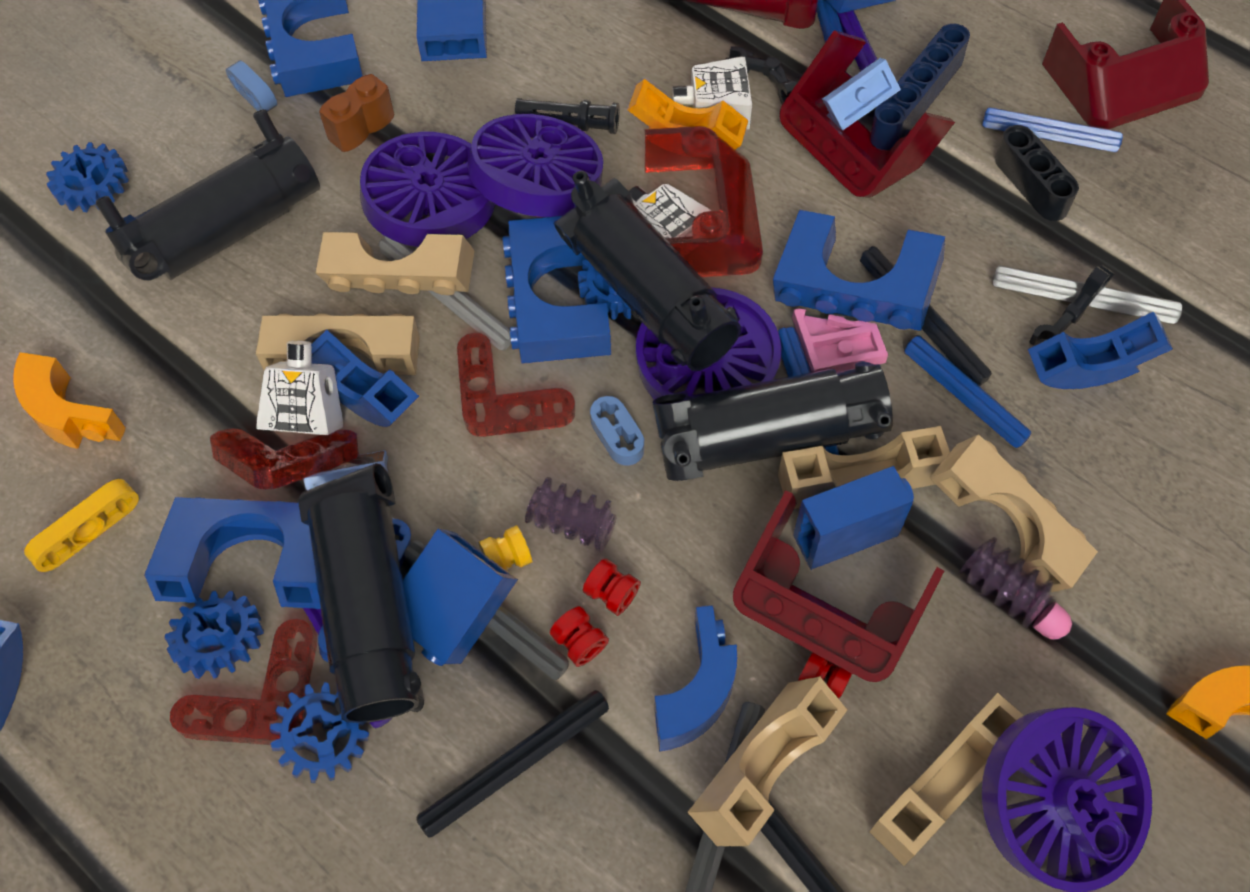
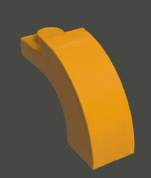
(660, 112)
(41, 391)
(1213, 700)

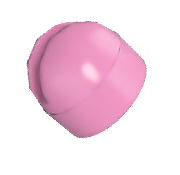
(1053, 622)

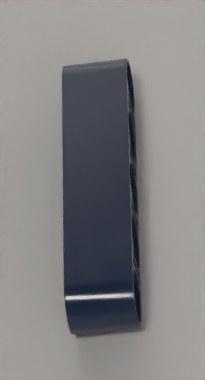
(920, 86)

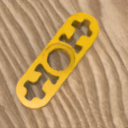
(64, 536)

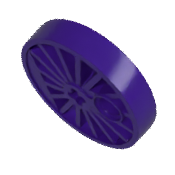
(535, 173)
(425, 187)
(757, 345)
(1071, 810)

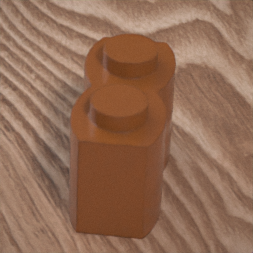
(357, 112)

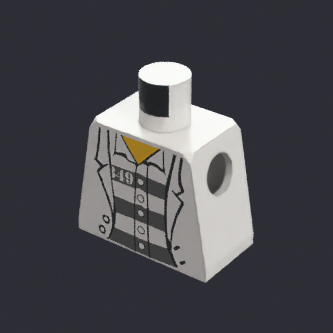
(717, 82)
(668, 210)
(299, 395)

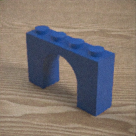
(304, 64)
(894, 299)
(544, 329)
(204, 528)

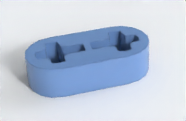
(251, 86)
(623, 426)

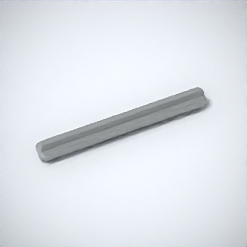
(1067, 290)
(459, 302)

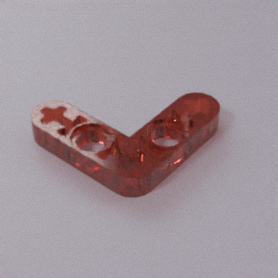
(498, 406)
(273, 469)
(258, 711)

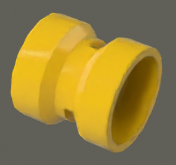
(507, 550)

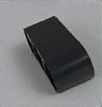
(1036, 173)

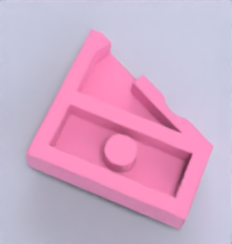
(838, 342)

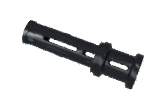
(585, 111)

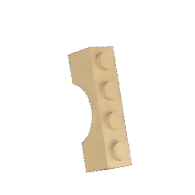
(437, 265)
(386, 340)
(815, 470)
(1047, 540)
(944, 784)
(738, 797)

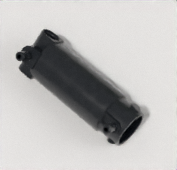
(214, 210)
(648, 273)
(771, 418)
(362, 595)

